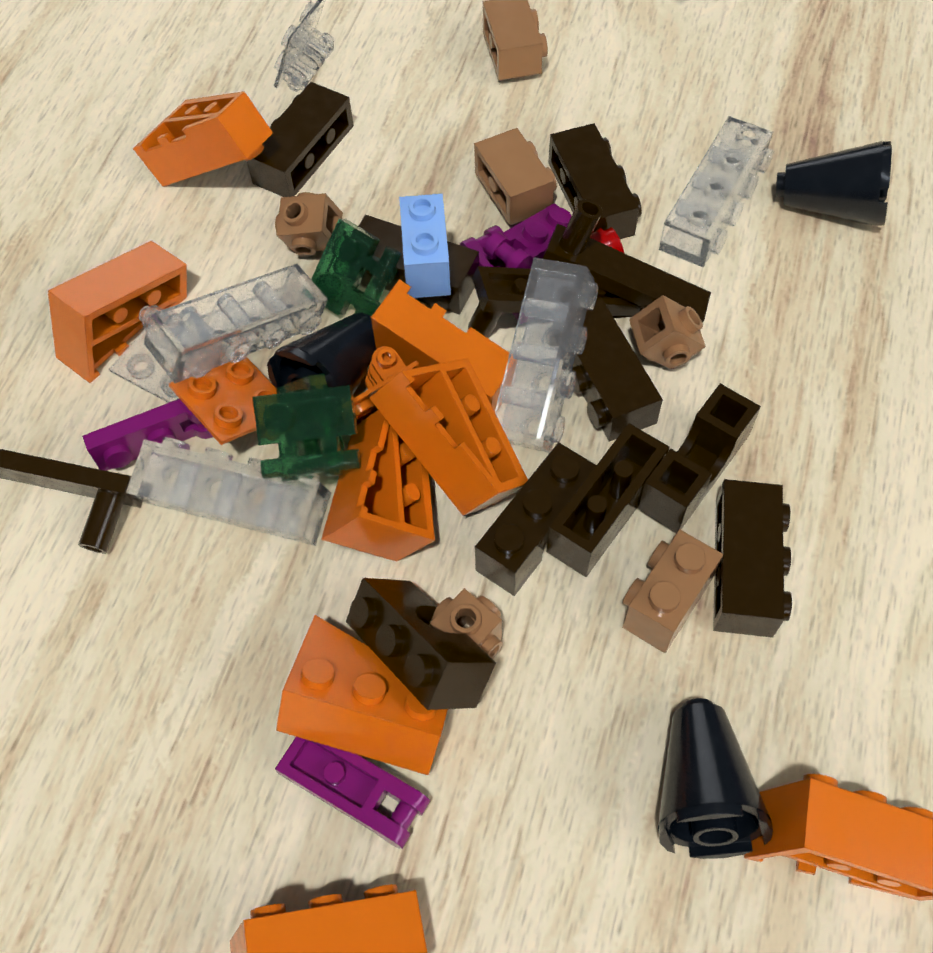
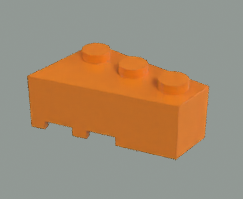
(386, 501)

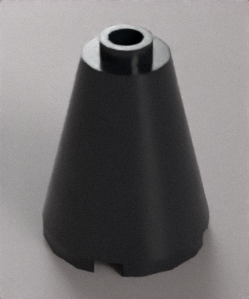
(841, 183)
(337, 351)
(709, 788)

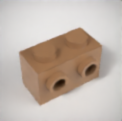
(513, 38)
(514, 175)
(671, 590)

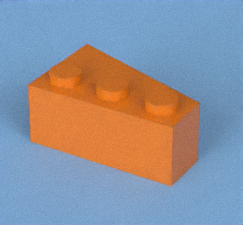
(204, 137)
(102, 306)
(430, 339)
(453, 432)
(355, 703)
(850, 836)
(376, 924)

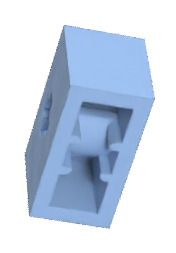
(425, 245)

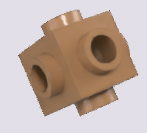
(306, 222)
(667, 332)
(477, 613)

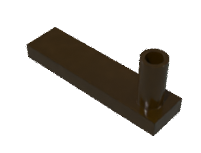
(616, 270)
(503, 291)
(105, 486)

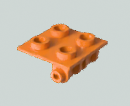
(383, 367)
(224, 398)

